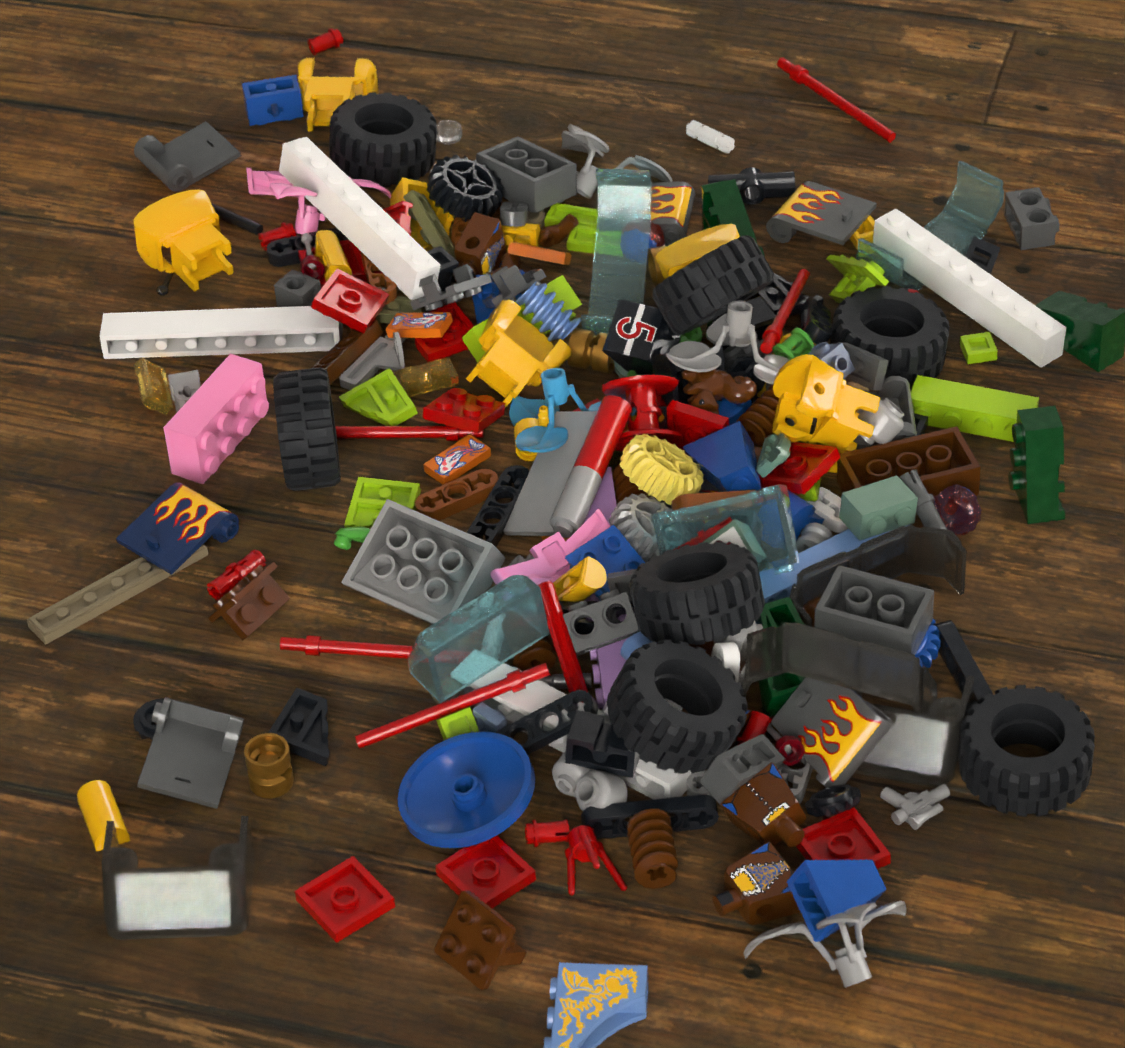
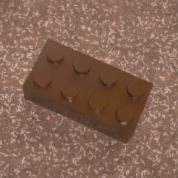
(938, 456)

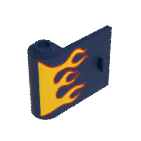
(177, 527)

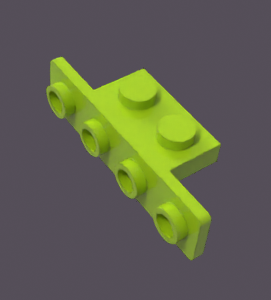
(857, 276)

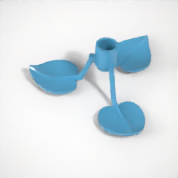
(556, 390)

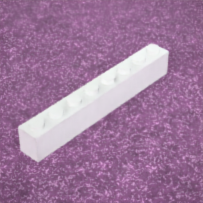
(358, 216)
(971, 288)
(217, 332)
(514, 706)

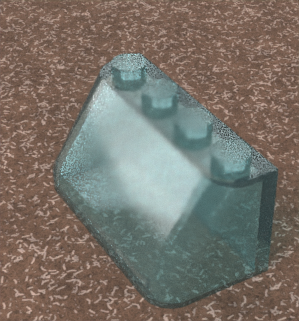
(478, 637)

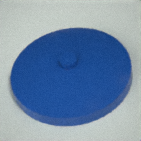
(466, 789)

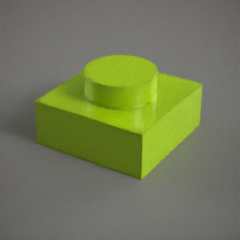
(978, 348)
(457, 723)

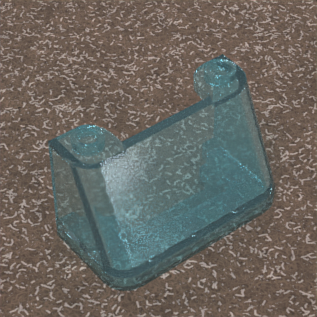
(764, 511)

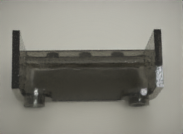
(922, 744)
(177, 899)

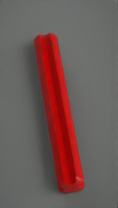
(561, 639)

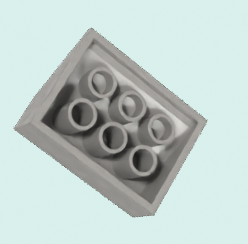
(421, 564)

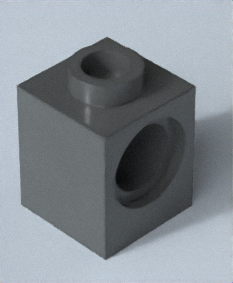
(296, 289)

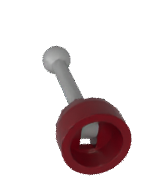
(309, 263)
(786, 744)

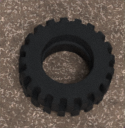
(383, 138)
(712, 282)
(895, 327)
(306, 429)
(697, 593)
(659, 729)
(1023, 782)

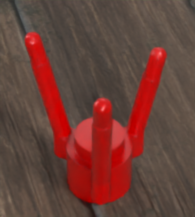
(586, 849)

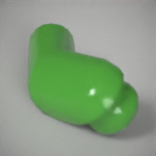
(346, 535)

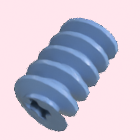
(547, 312)

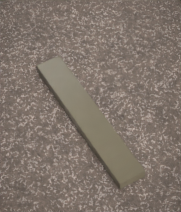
(101, 597)

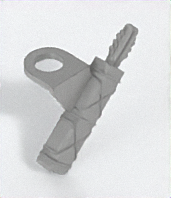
(380, 355)

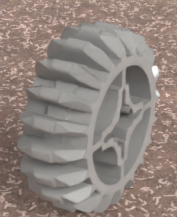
(635, 523)

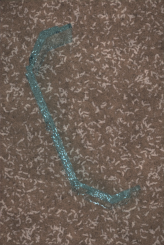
(966, 215)
(619, 244)

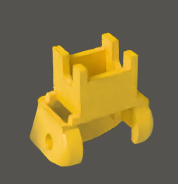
(324, 94)
(191, 231)
(694, 247)
(515, 352)
(817, 390)

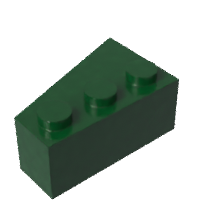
(725, 205)
(1092, 330)
(1036, 463)
(779, 688)

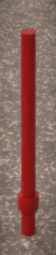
(801, 76)
(774, 333)
(447, 432)
(315, 645)
(515, 681)

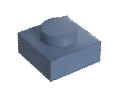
(488, 719)

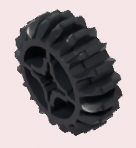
(464, 187)

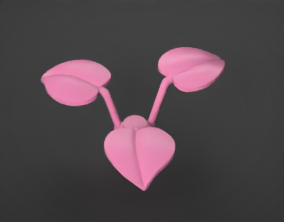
(308, 215)

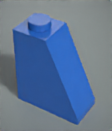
(727, 459)
(832, 888)

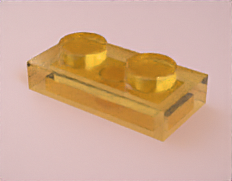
(427, 377)
(153, 386)

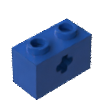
(272, 100)

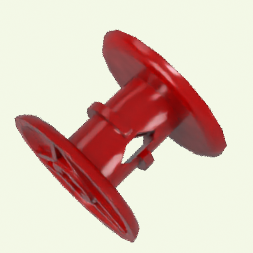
(642, 394)

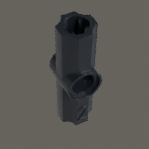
(756, 185)

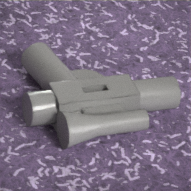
(915, 807)

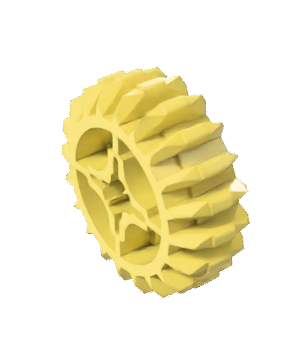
(660, 468)

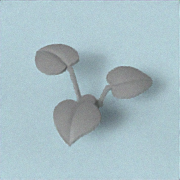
(587, 142)
(733, 330)
(851, 959)

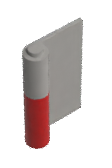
(568, 478)

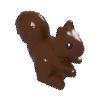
(716, 385)

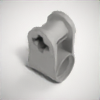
(183, 386)

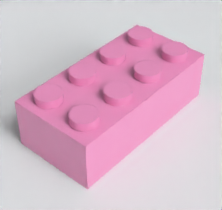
(216, 418)

